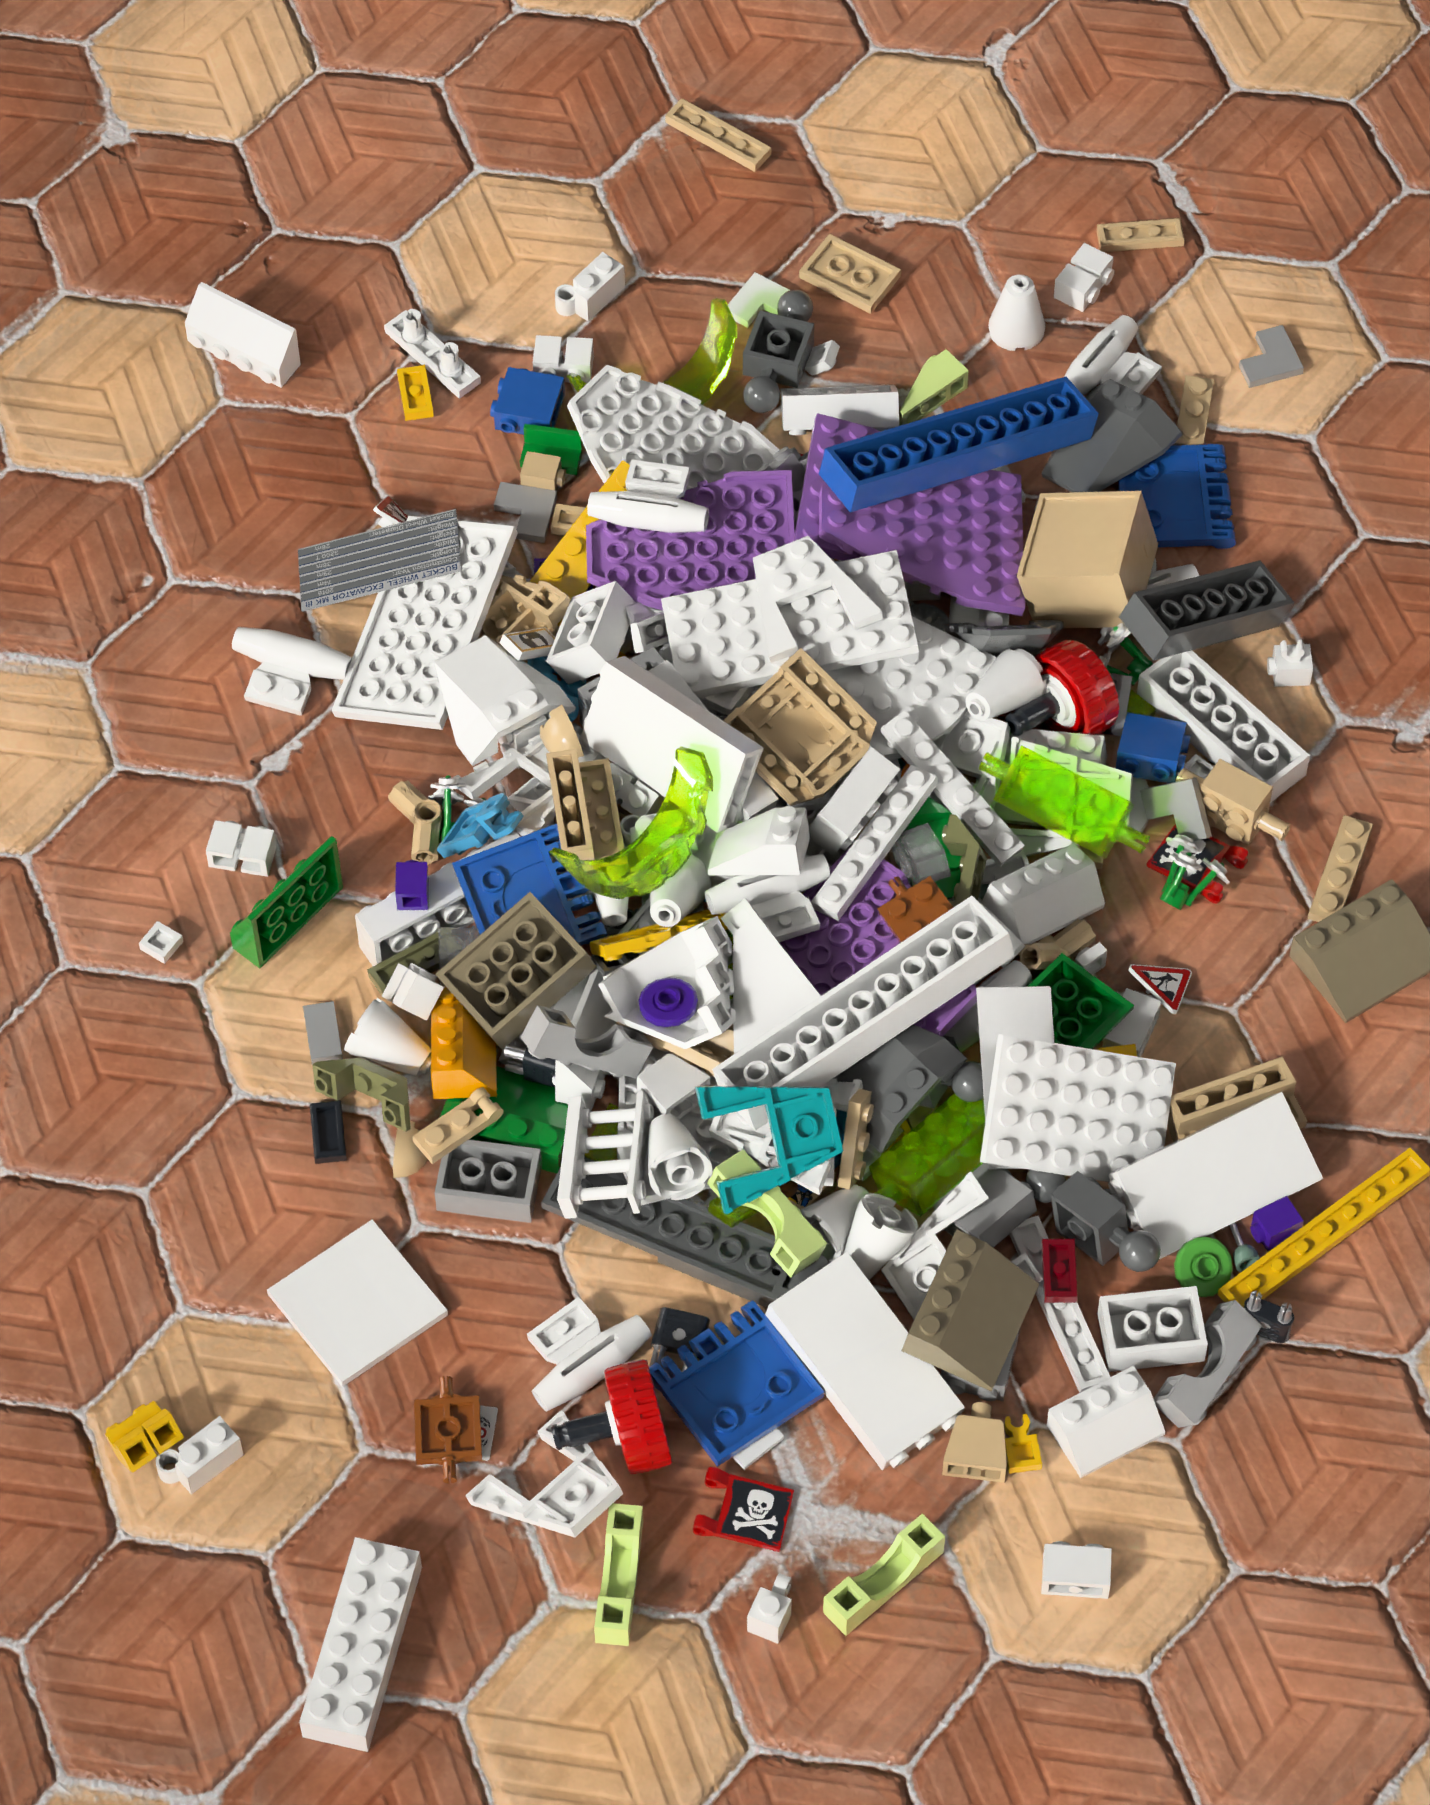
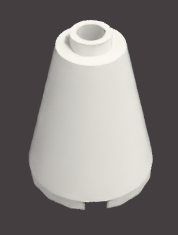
(1017, 315)
(1006, 685)
(680, 893)
(389, 1041)
(675, 1159)
(834, 1218)
(878, 1232)

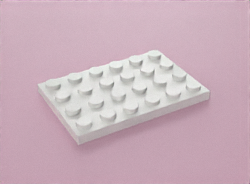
(1074, 1108)

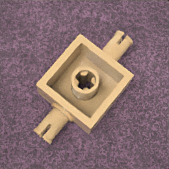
(1237, 803)

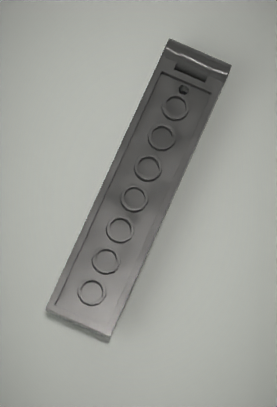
(689, 1240)

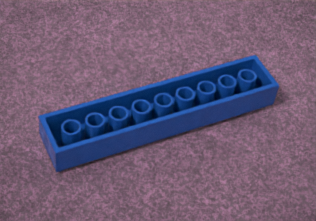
(957, 444)

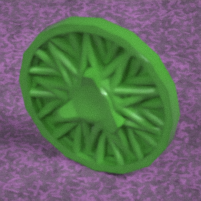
(1203, 1264)

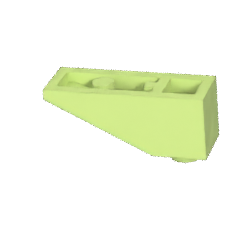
(937, 383)

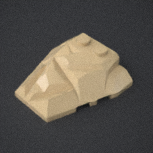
(523, 607)

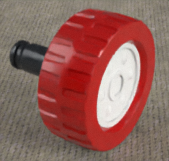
(1077, 694)
(630, 1419)

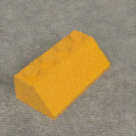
(460, 1051)

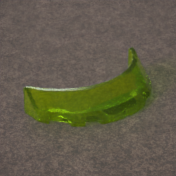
(709, 362)
(663, 844)

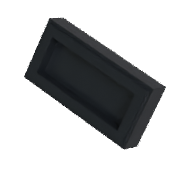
(328, 1132)

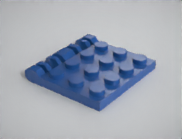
(1185, 497)
(508, 872)
(736, 1387)

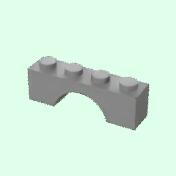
(617, 1051)
(1229, 1334)

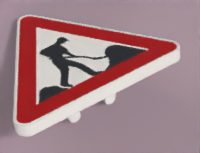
(390, 512)
(1163, 983)

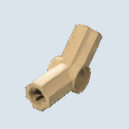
(417, 808)
(1068, 941)

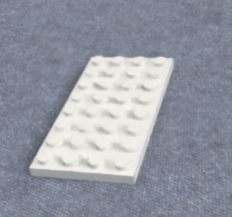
(418, 624)
(722, 641)

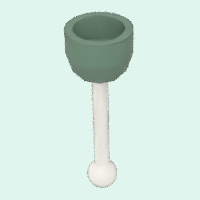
(1243, 1252)

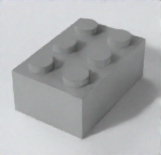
(489, 1180)

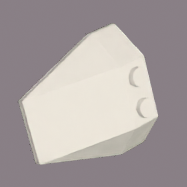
(492, 696)

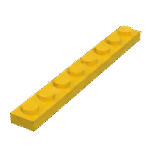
(1327, 1229)

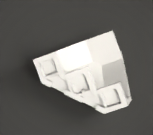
(696, 957)

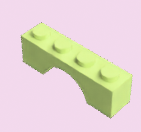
(795, 1238)
(619, 1574)
(862, 1595)

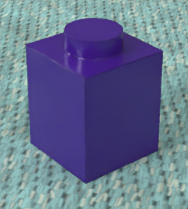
(412, 885)
(1275, 1223)

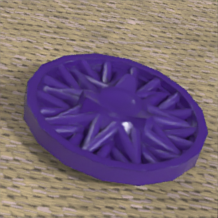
(668, 1002)

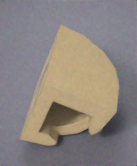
(559, 733)
(407, 1156)

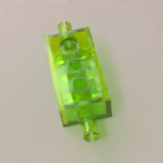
(1064, 802)
(932, 1156)

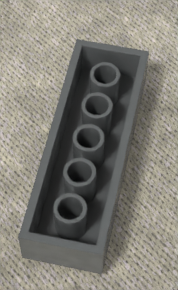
(1206, 610)

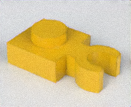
(1021, 1449)

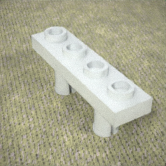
(428, 350)

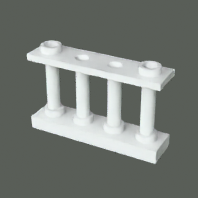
(578, 1143)

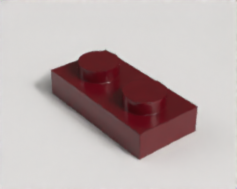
(1059, 1271)

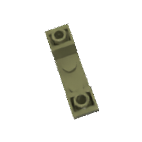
(972, 863)
(343, 1076)

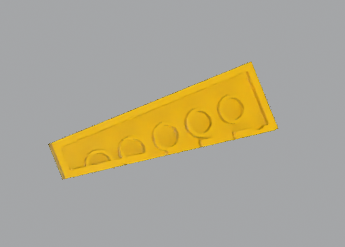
(568, 561)
(643, 938)

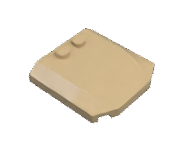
(806, 730)

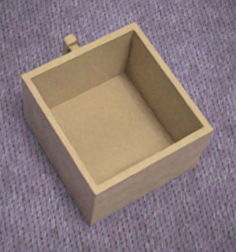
(1086, 557)

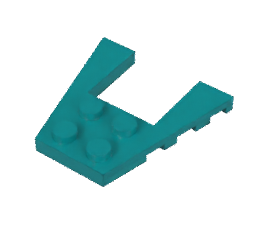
(800, 1126)

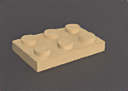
(849, 273)

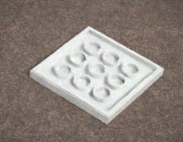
(357, 1302)

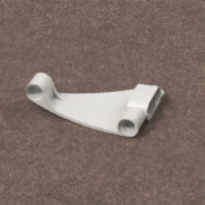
(765, 977)

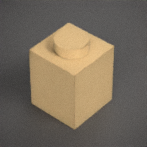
(542, 471)

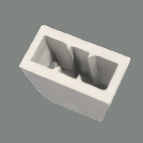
(671, 1085)

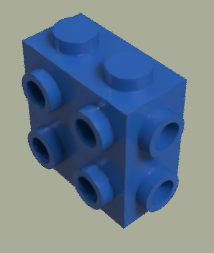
(527, 399)
(1152, 747)

